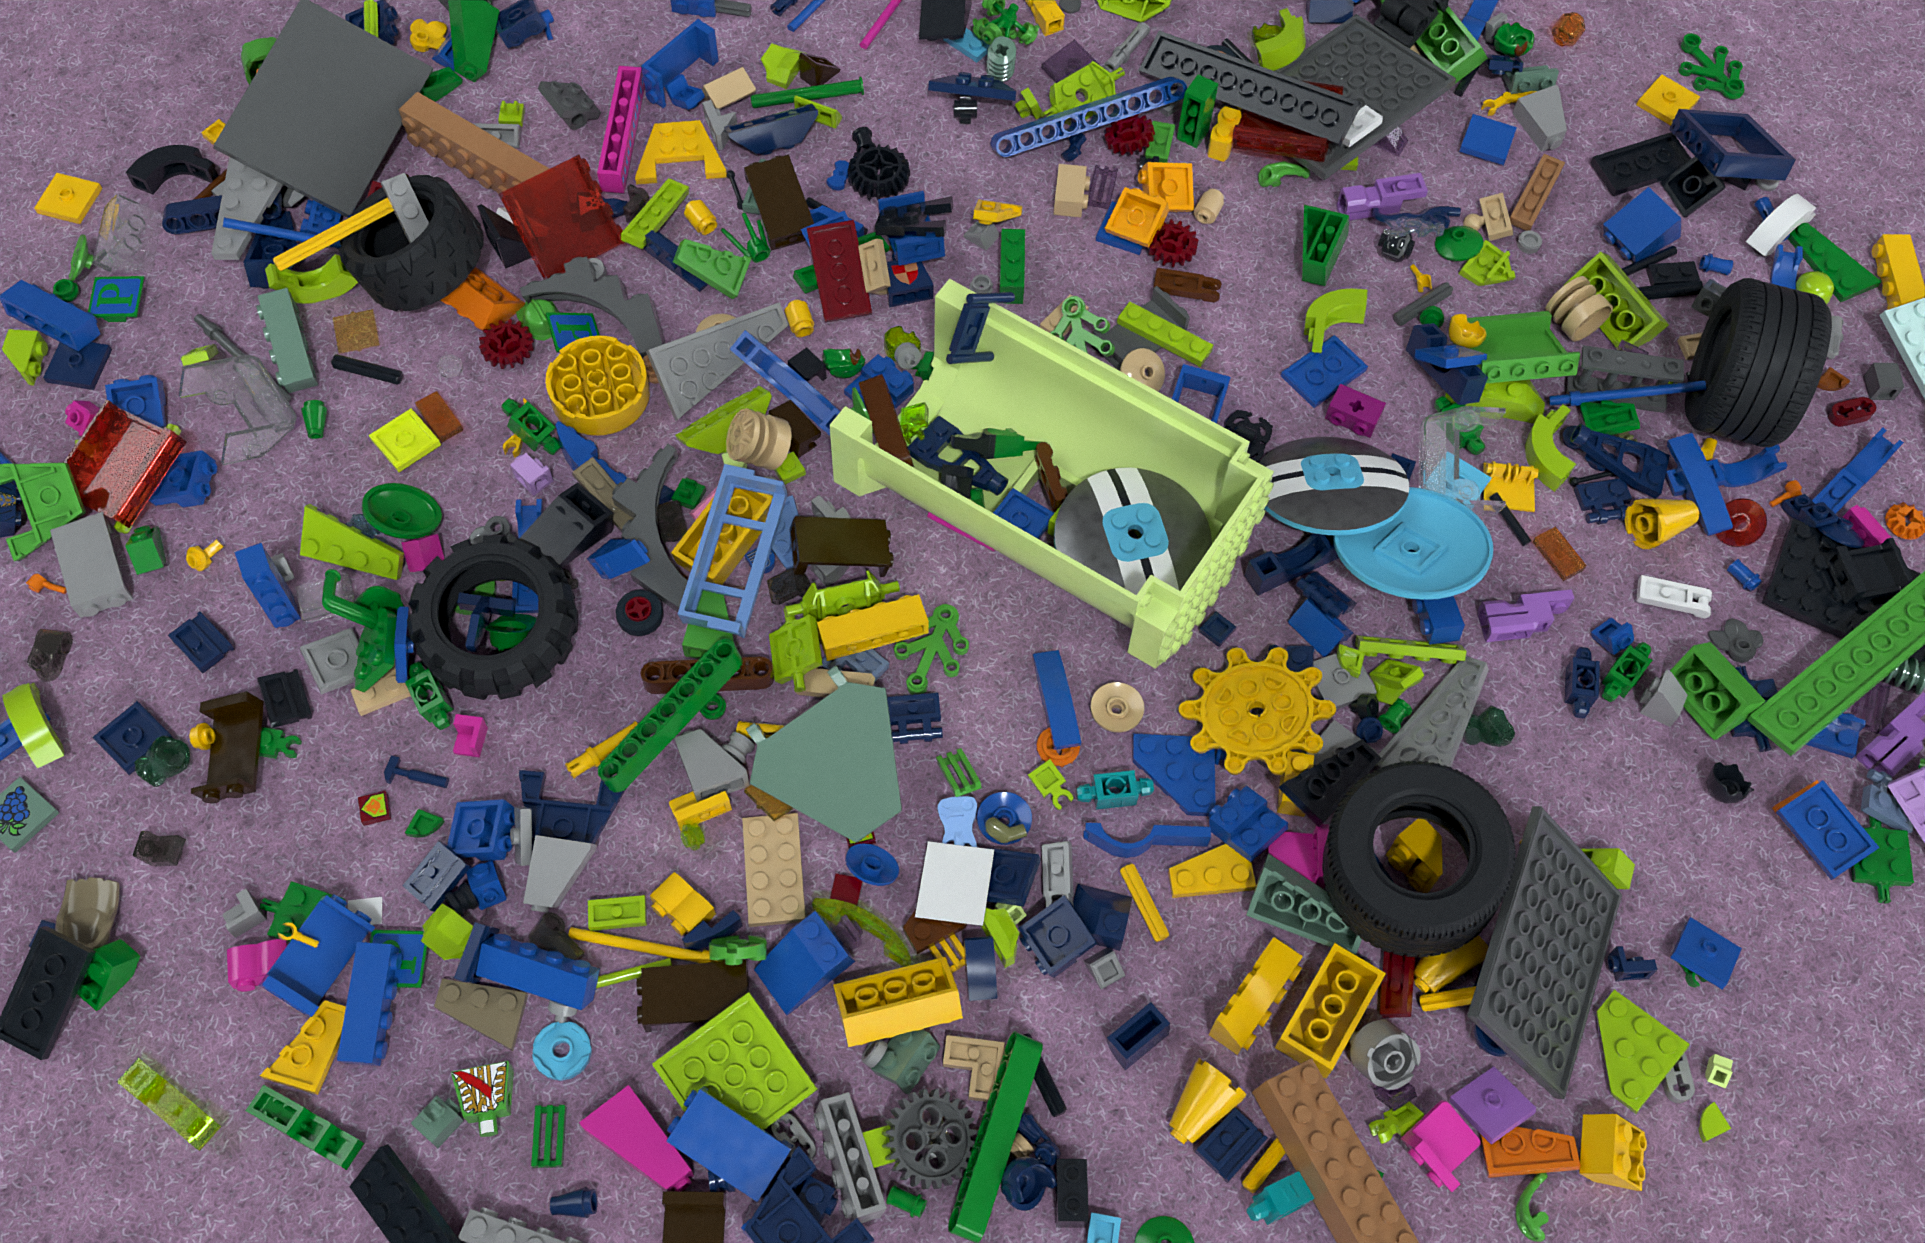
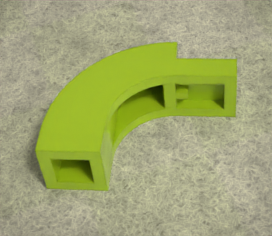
(1284, 47)
(313, 286)
(1334, 308)
(1542, 452)
(32, 725)

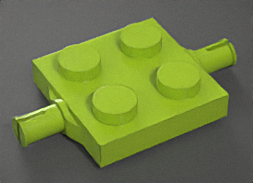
(795, 650)

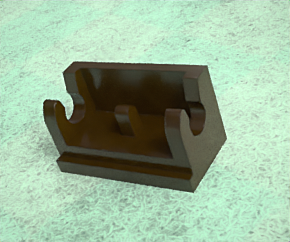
(802, 429)

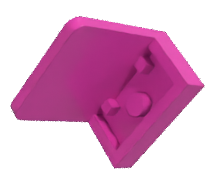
(1302, 852)
(1441, 1144)

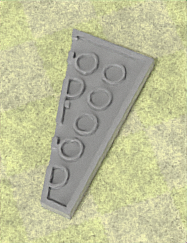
(244, 199)
(703, 360)
(1440, 722)

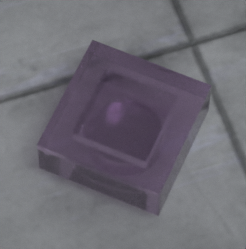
(1395, 1098)

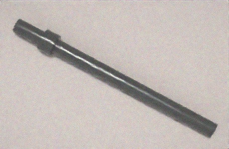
(215, 333)

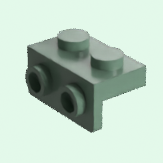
(1530, 79)
(907, 1059)

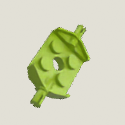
(1090, 80)
(830, 600)

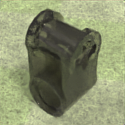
(49, 653)

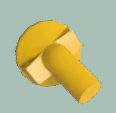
(202, 557)

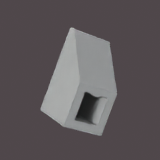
(1663, 699)

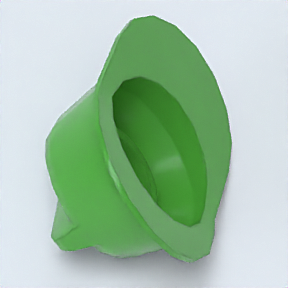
(534, 317)

